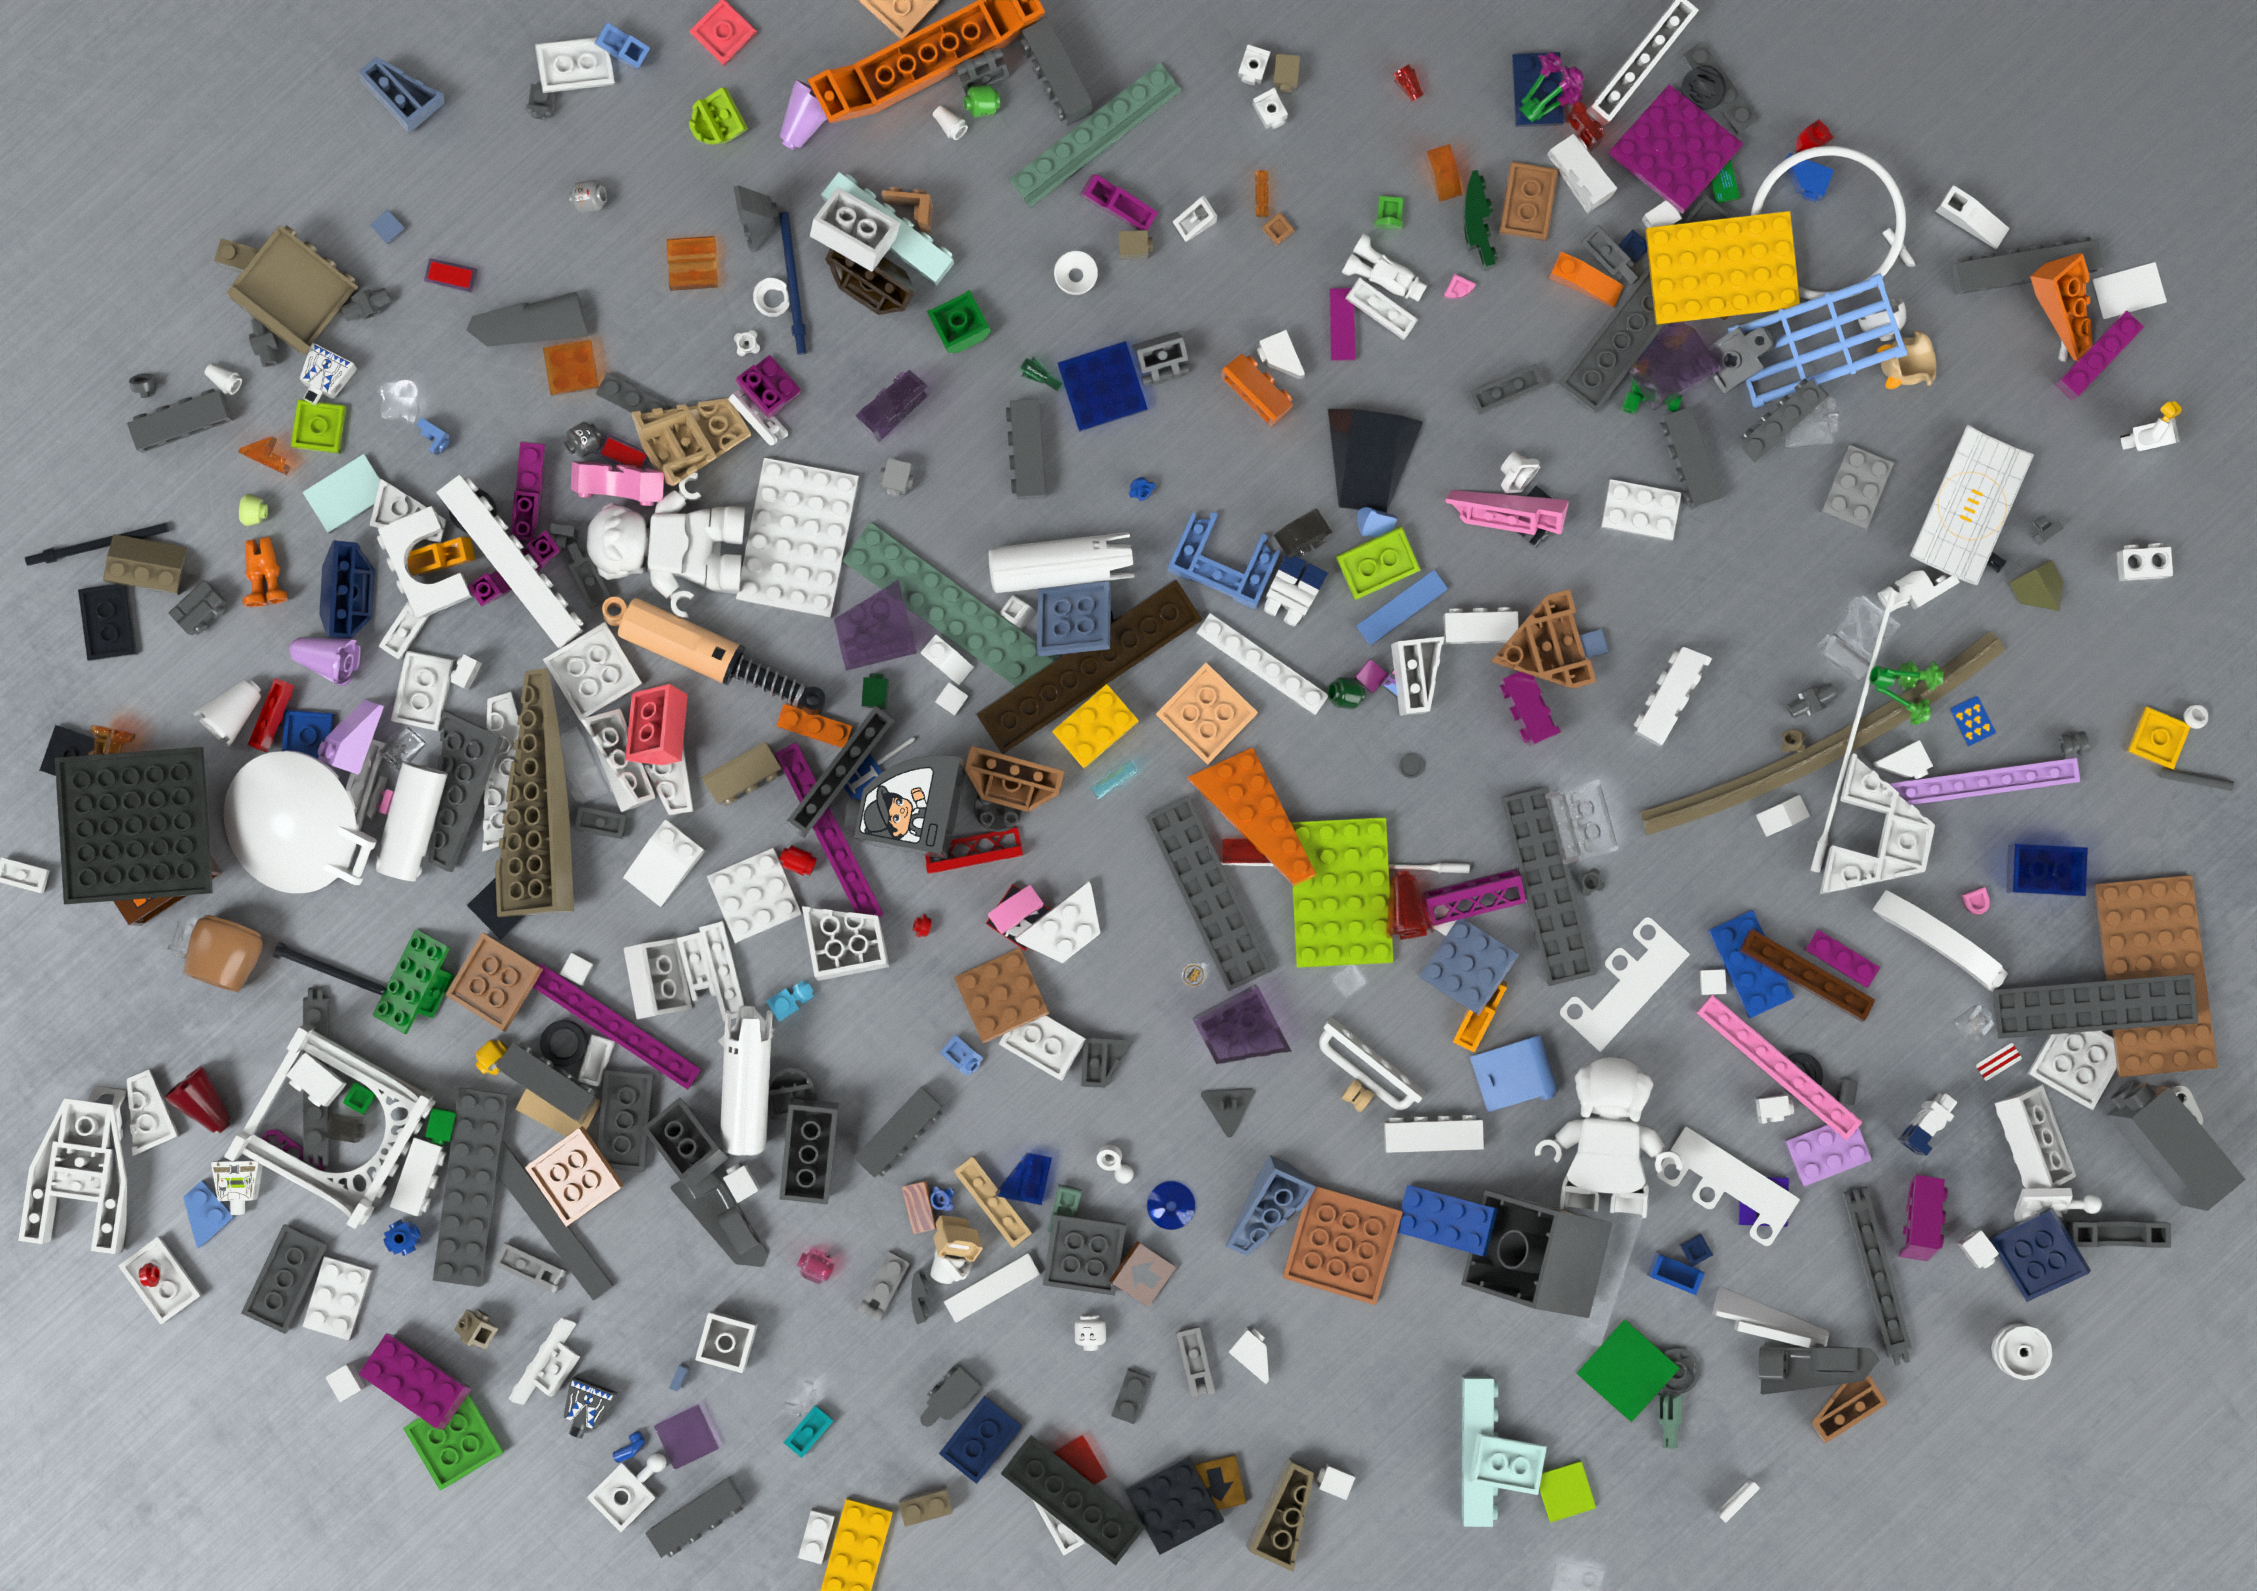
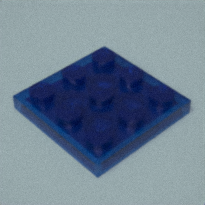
(1102, 386)

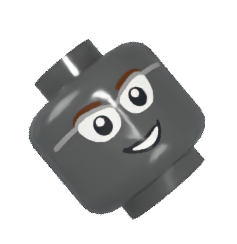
(583, 439)

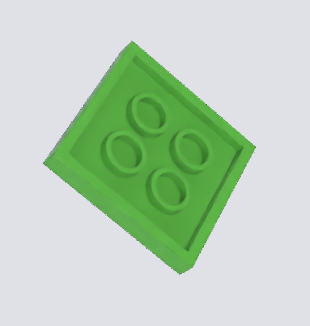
(458, 1448)

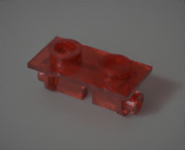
(1241, 852)

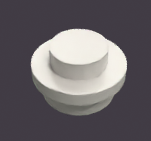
(2196, 716)

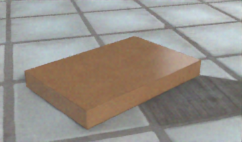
(1528, 201)

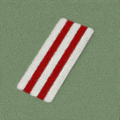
(1998, 1061)

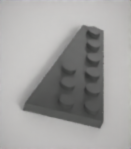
(468, 760)

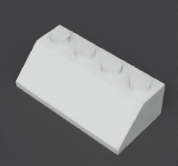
(2035, 1139)

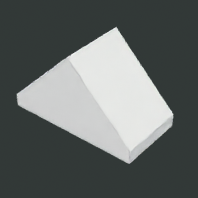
(1195, 219)
(1782, 815)

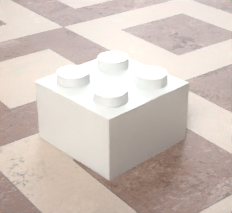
(726, 1341)

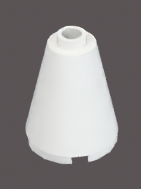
(229, 711)

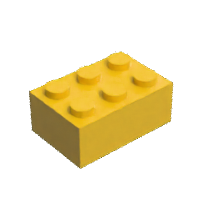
(1095, 726)

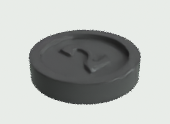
(1410, 766)

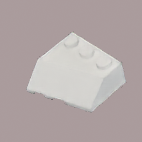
(844, 942)

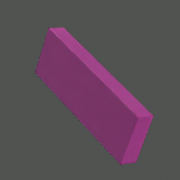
(1341, 325)

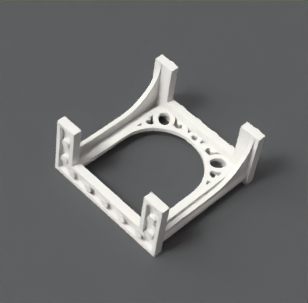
(353, 1203)

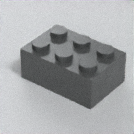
(685, 1143)

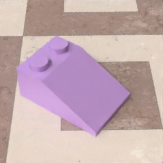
(351, 739)

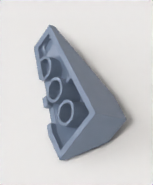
(1272, 1199)

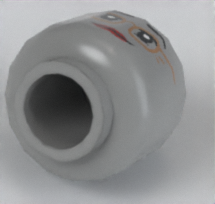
(588, 196)

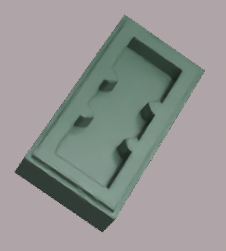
(1065, 1202)

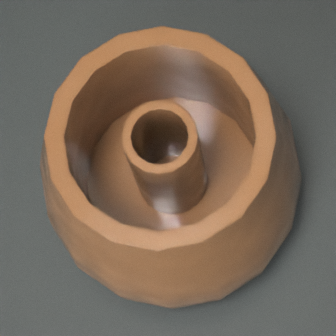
(222, 953)

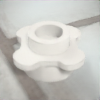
(751, 337)

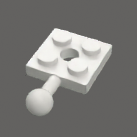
(2041, 1199)
(638, 1493)

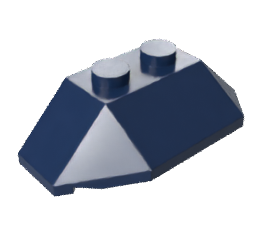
(346, 590)

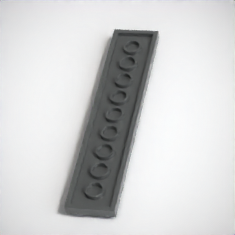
(1623, 334)

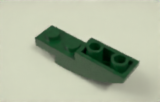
(1475, 212)

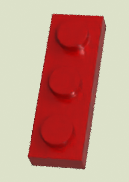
(271, 715)

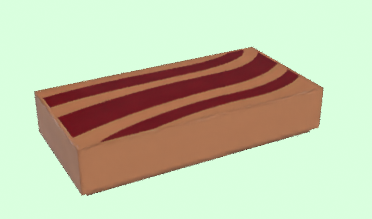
(919, 1207)

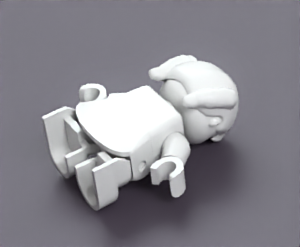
(674, 545)
(1609, 1143)

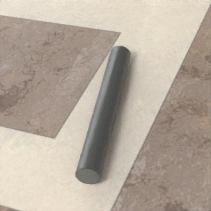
(2196, 779)

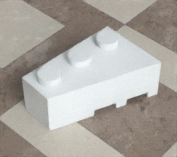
(1582, 173)

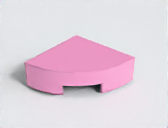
(1459, 287)

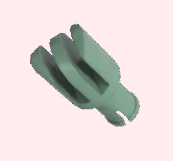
(1670, 1417)

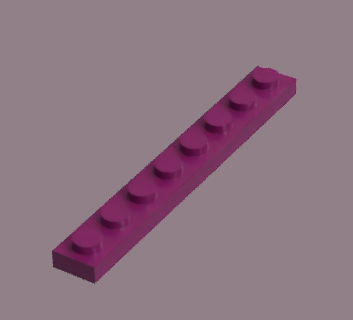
(830, 835)
(616, 1027)

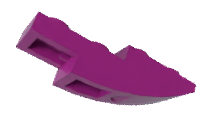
(528, 490)

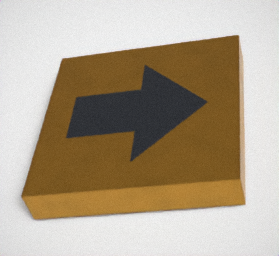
(1223, 1481)

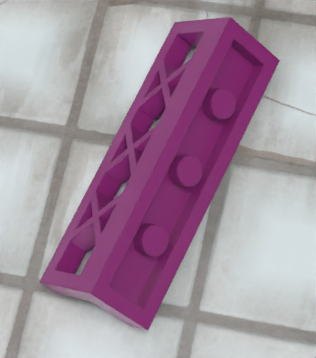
(1474, 888)

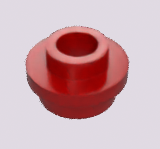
(922, 925)
(149, 1275)

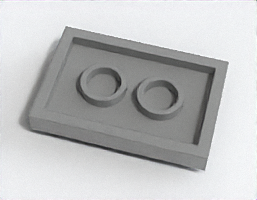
(1857, 487)

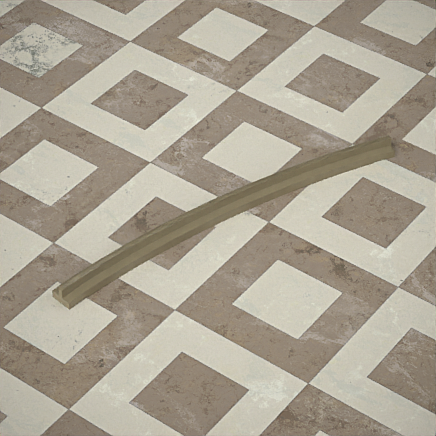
(1824, 751)

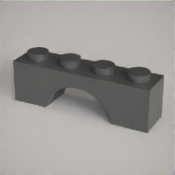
(2120, 1233)

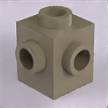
(476, 1329)

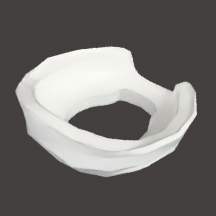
(760, 290)

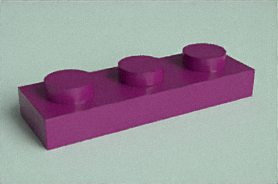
(1842, 958)

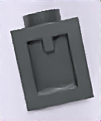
(540, 103)

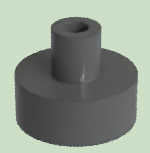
(142, 384)

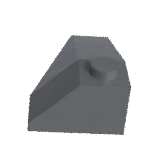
(756, 215)

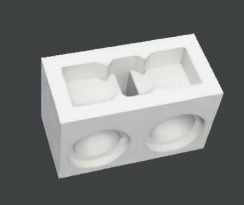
(2145, 568)

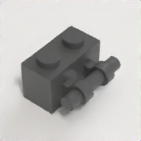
(1159, 353)

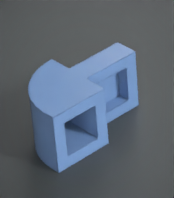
(622, 46)

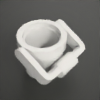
(1518, 470)
(948, 1268)

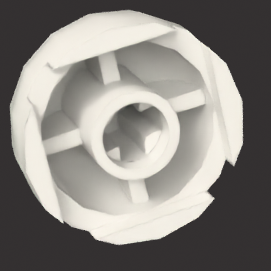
(1881, 318)

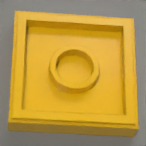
(2159, 738)

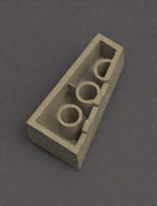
(1282, 1518)

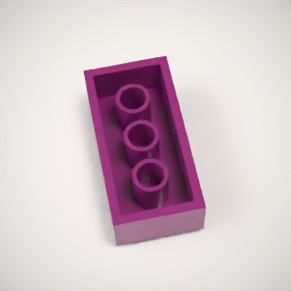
(414, 1381)

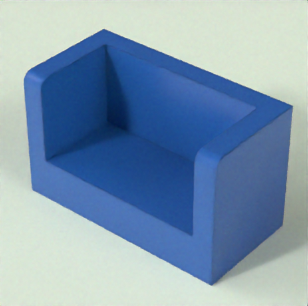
(1675, 1273)

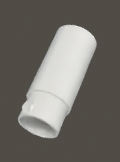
(410, 821)

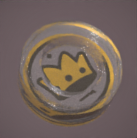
(1193, 975)

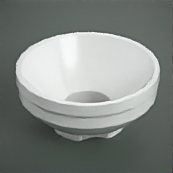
(1071, 261)

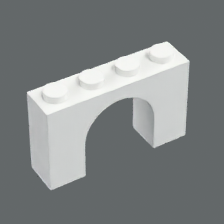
(398, 540)

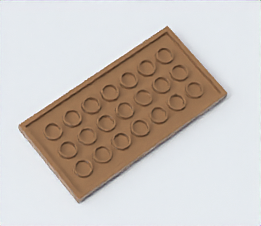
(2148, 933)

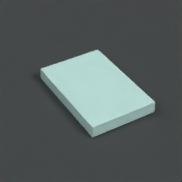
(344, 493)
(1507, 1464)

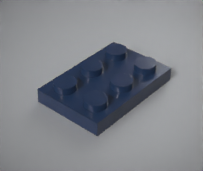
(1525, 73)
(980, 1439)

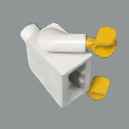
(2155, 434)

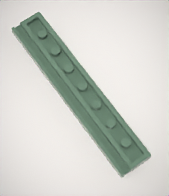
(1095, 135)

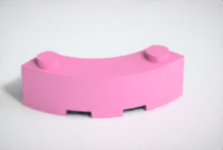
(622, 481)

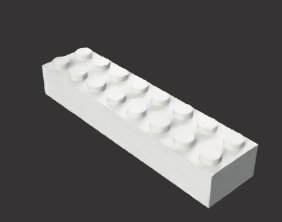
(510, 562)

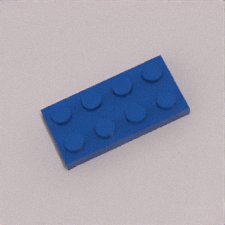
(1754, 983)
(1447, 1220)

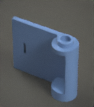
(1518, 1073)

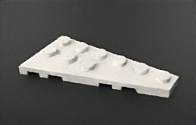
(501, 720)

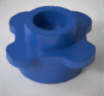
(1141, 488)
(935, 1200)

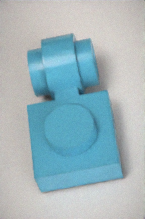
(785, 1003)

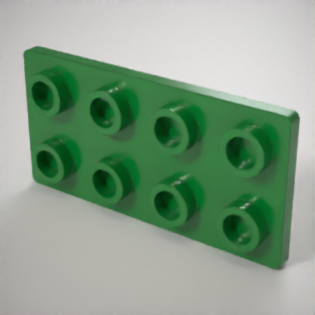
(415, 984)

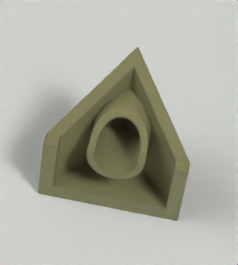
(2039, 587)

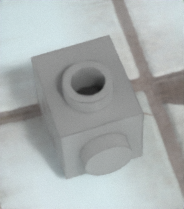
(896, 477)

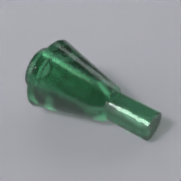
(1035, 371)

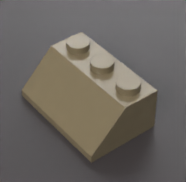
(145, 564)
(743, 774)

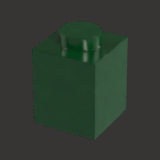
(875, 691)

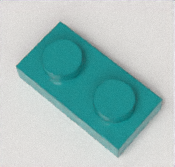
(808, 1431)

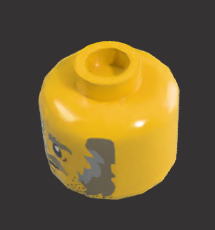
(489, 1056)

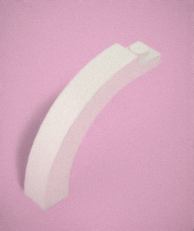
(1942, 939)

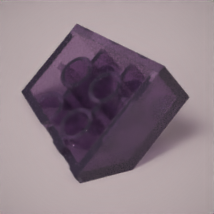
(1673, 365)
(892, 405)
(876, 629)
(1241, 1028)

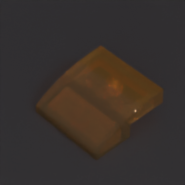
(692, 263)

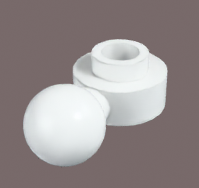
(1123, 1172)

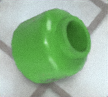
(982, 100)

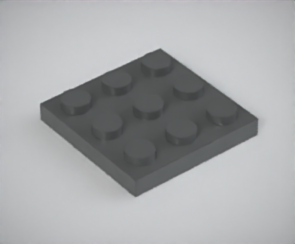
(1083, 1253)

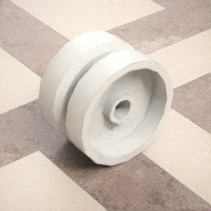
(2007, 1348)

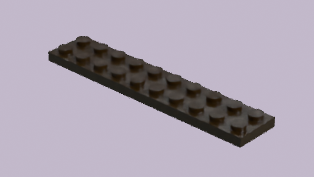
(1081, 674)

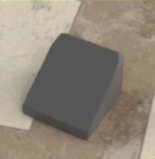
(1847, 1091)

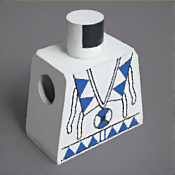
(325, 374)

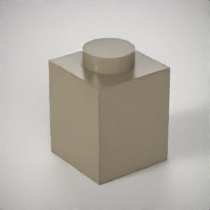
(1286, 72)
(1134, 244)

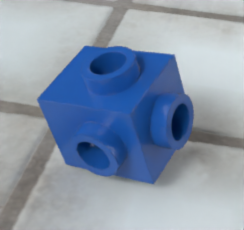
(410, 1233)

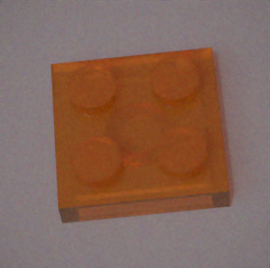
(570, 367)

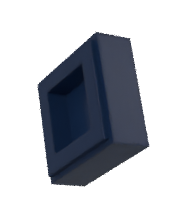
(1634, 245)
(1696, 1250)

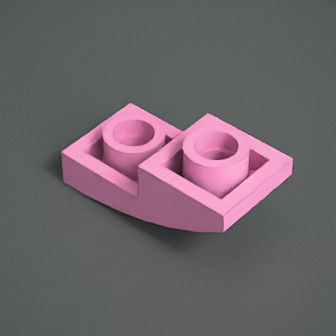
(1015, 909)

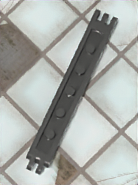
(314, 1117)
(1878, 1275)

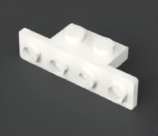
(549, 1366)

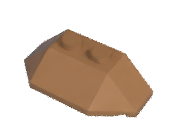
(1012, 780)

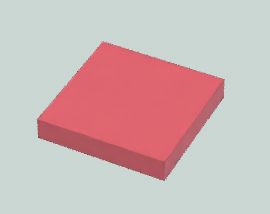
(723, 32)

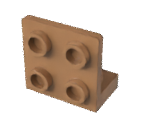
(918, 199)

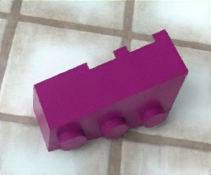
(1528, 708)
(1924, 1218)

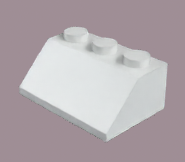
(657, 978)

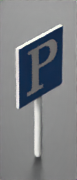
(868, 771)

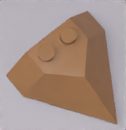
(1549, 645)

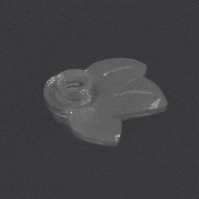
(397, 404)

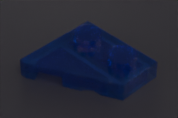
(1027, 1179)

